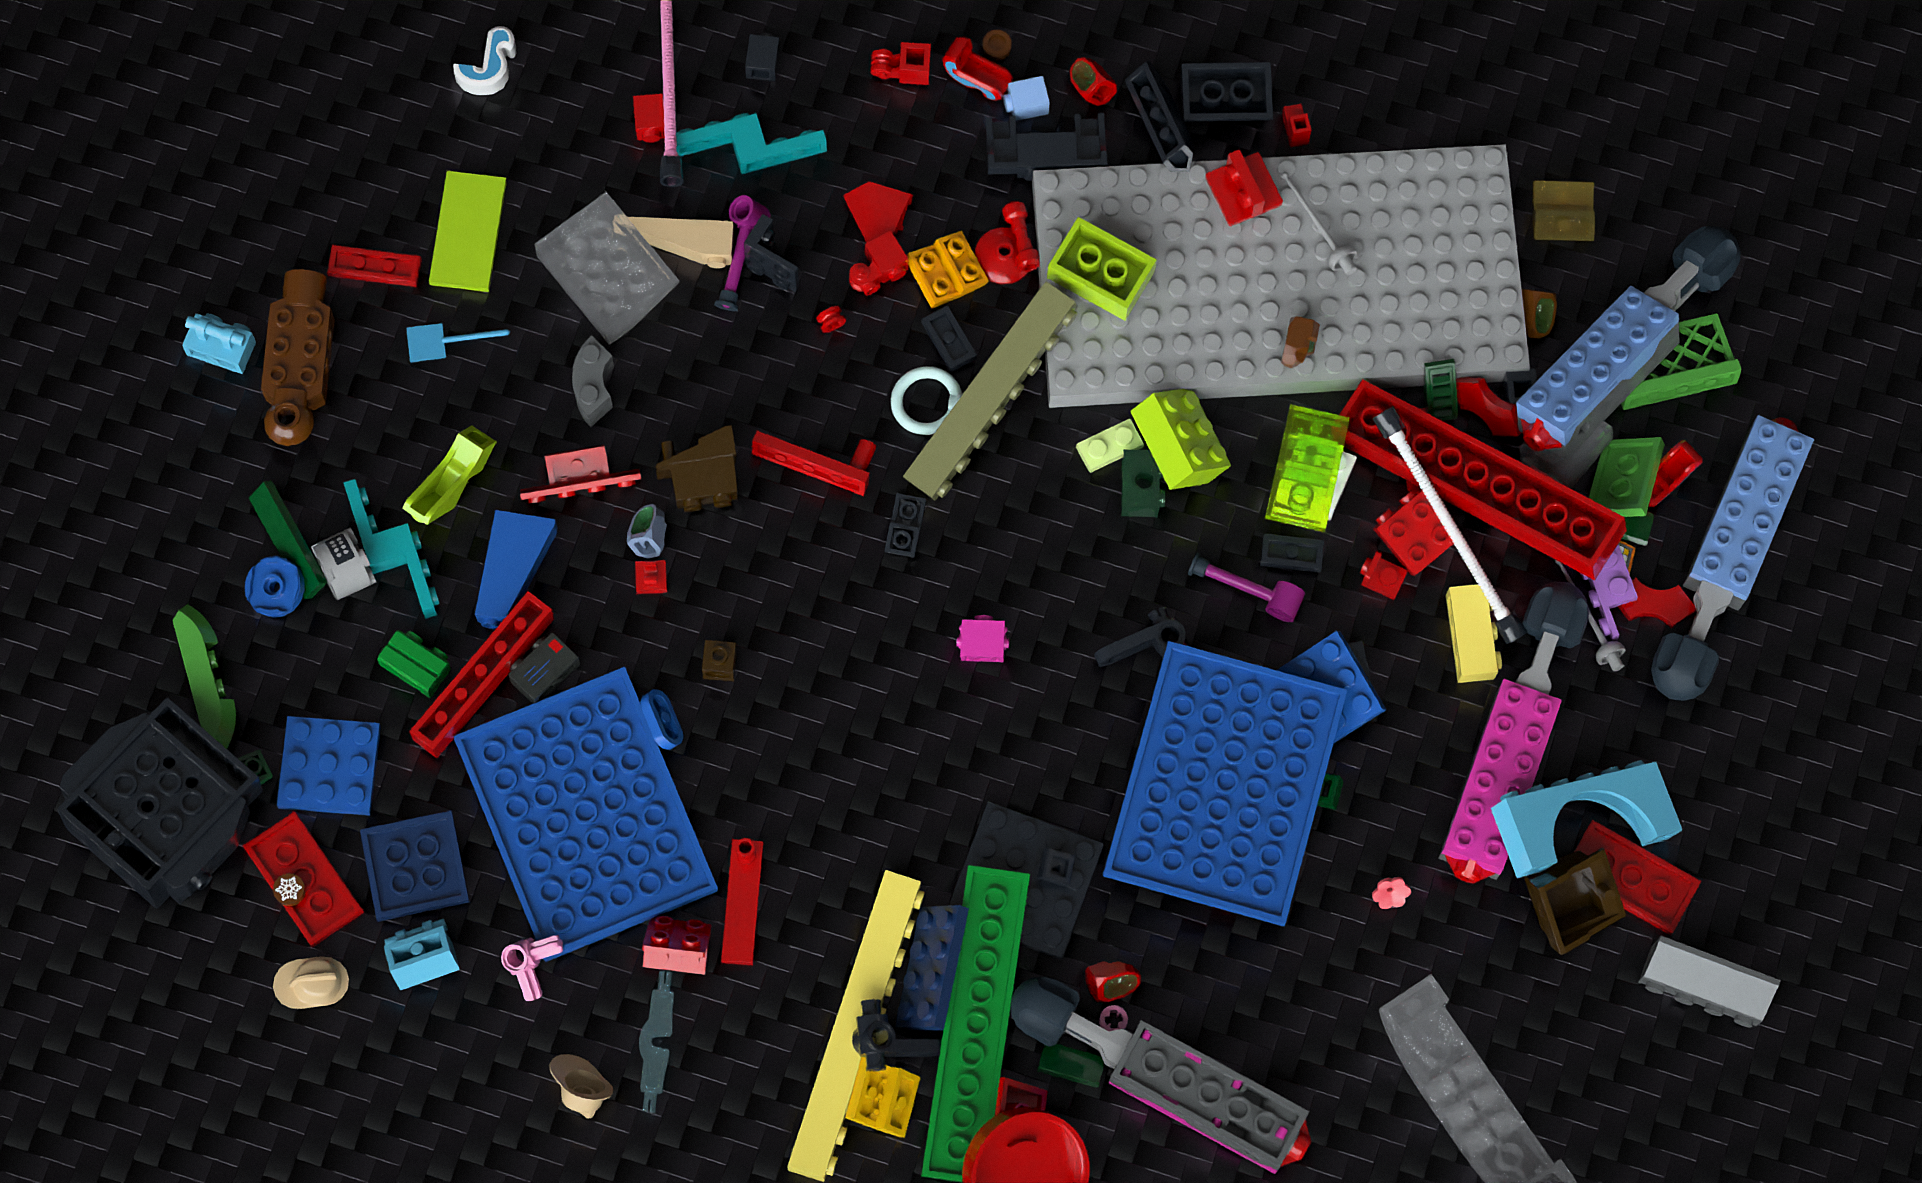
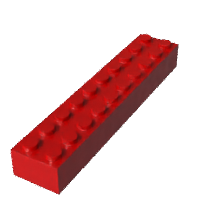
(1487, 483)

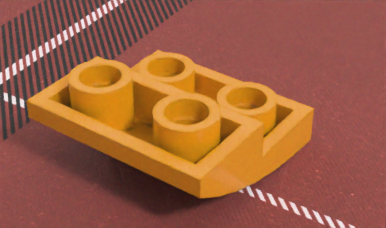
(946, 269)

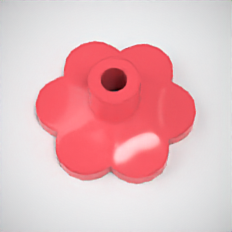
(1391, 892)

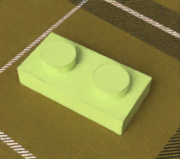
(1109, 445)

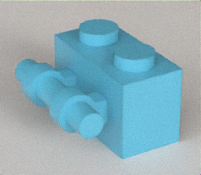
(218, 342)
(420, 954)

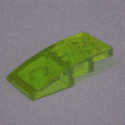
(1307, 468)

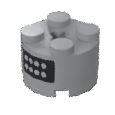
(343, 564)

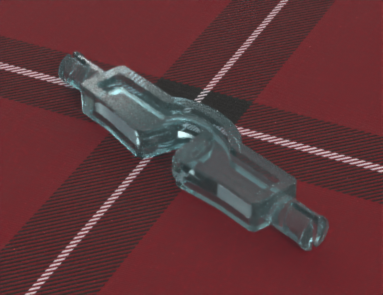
(654, 1057)

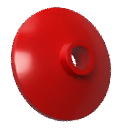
(997, 267)

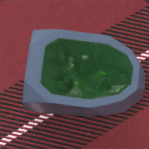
(647, 532)

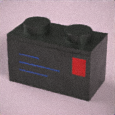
(543, 668)

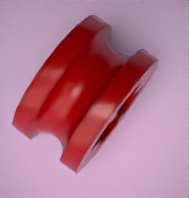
(831, 319)

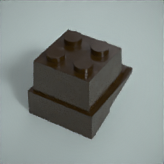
(702, 472)
(1575, 899)

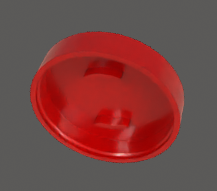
(1026, 1148)

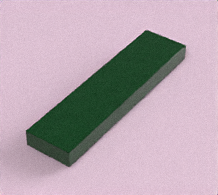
(287, 536)

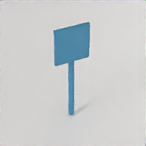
(429, 342)

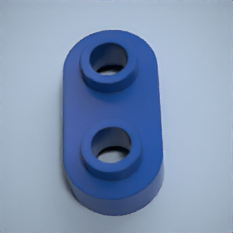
(661, 719)

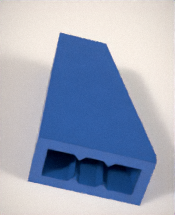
(511, 562)

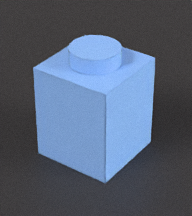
(1027, 98)

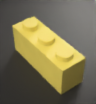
(1472, 634)

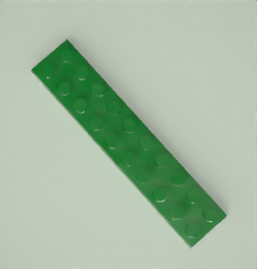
(976, 1018)

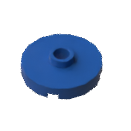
(261, 583)

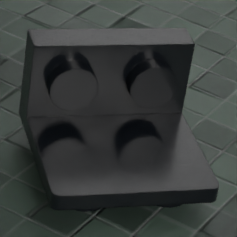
(762, 260)

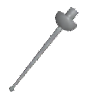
(1341, 256)
(1609, 651)

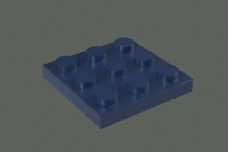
(414, 866)

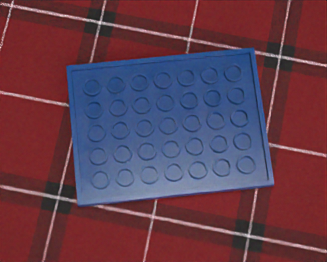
(1225, 783)
(585, 813)

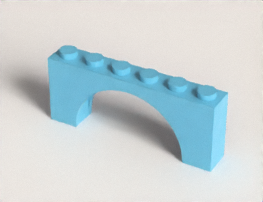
(1634, 793)

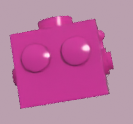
(982, 639)

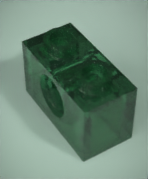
(1137, 500)

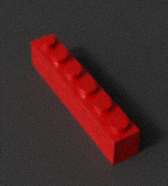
(482, 674)

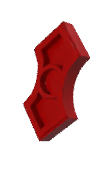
(1499, 415)
(1667, 605)

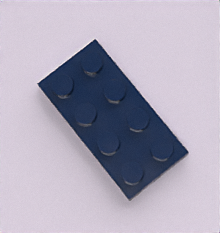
(931, 968)

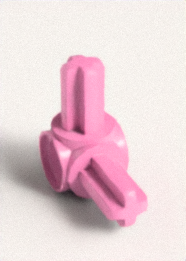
(533, 953)

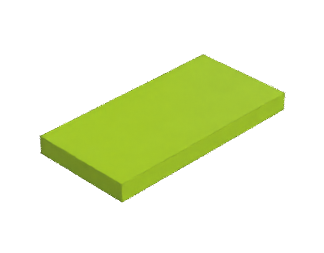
(467, 231)

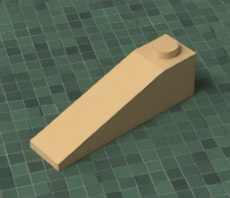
(696, 240)

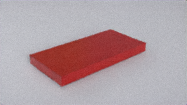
(292, 850)
(1644, 881)

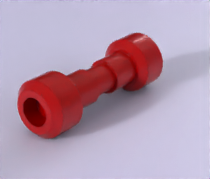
(1015, 214)

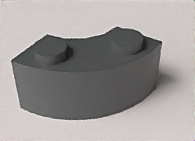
(589, 380)

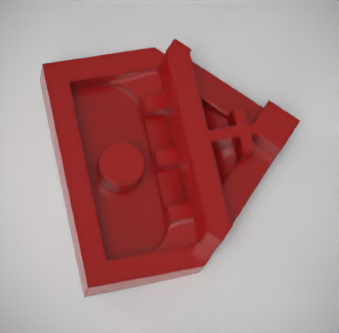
(877, 209)

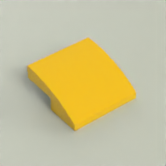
(883, 1099)

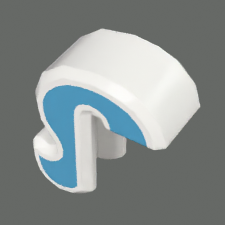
(495, 67)

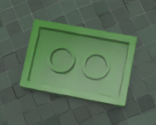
(1627, 475)

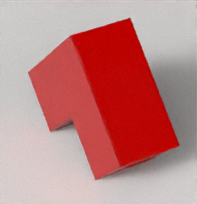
(1296, 125)

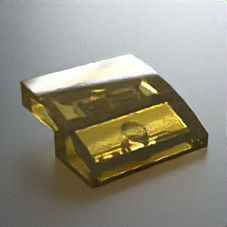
(1563, 210)

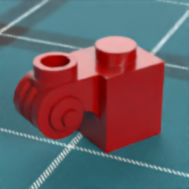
(910, 65)
(887, 263)

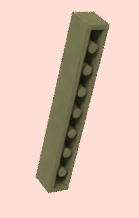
(991, 390)

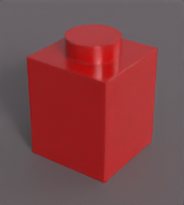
(649, 117)

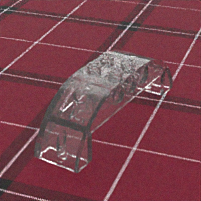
(1464, 1090)

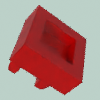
(651, 577)

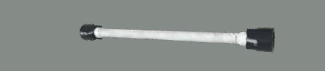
(1507, 622)

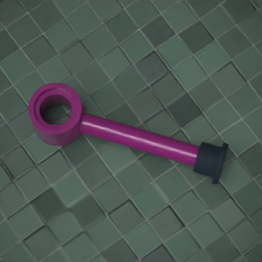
(745, 213)
(1282, 600)

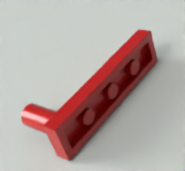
(849, 477)
(742, 901)

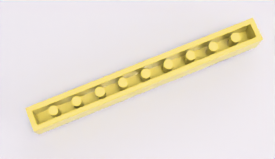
(870, 979)

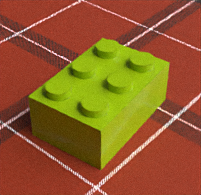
(1101, 268)
(1180, 438)

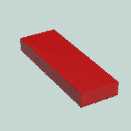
(374, 265)

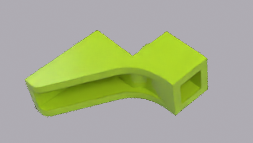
(446, 483)

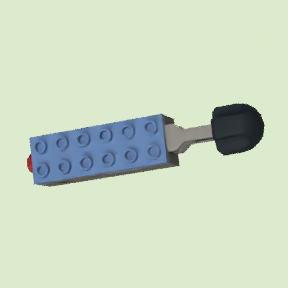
(1621, 348)
(1732, 549)

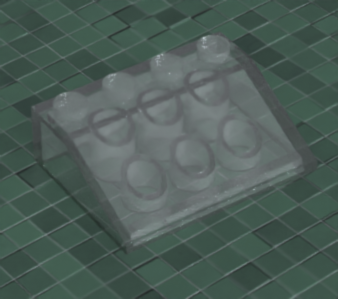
(606, 267)

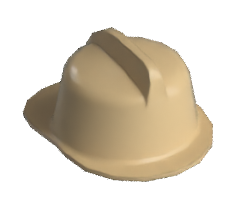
(311, 982)
(580, 1084)

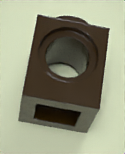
(719, 660)

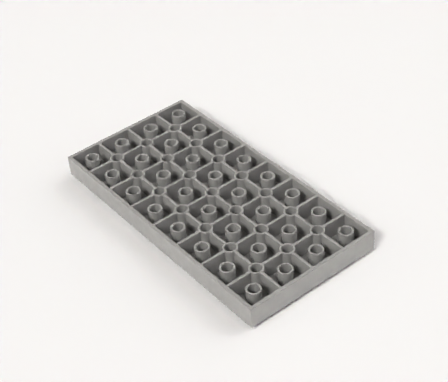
(1215, 317)

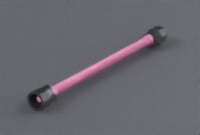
(671, 167)

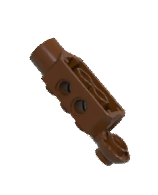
(297, 356)

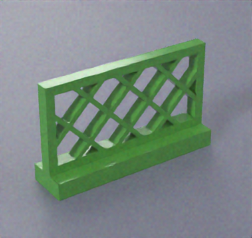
(1694, 380)

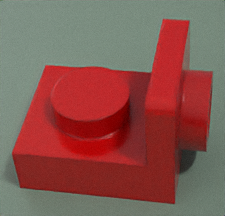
(1382, 576)

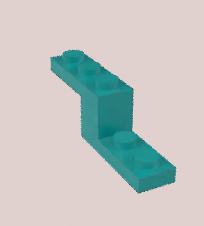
(749, 142)
(391, 548)

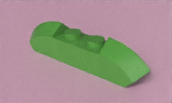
(195, 639)

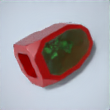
(1092, 81)
(1111, 980)

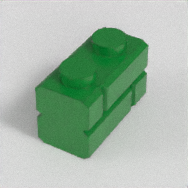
(414, 662)

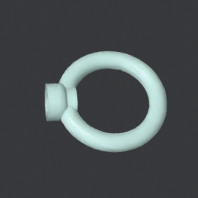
(912, 376)

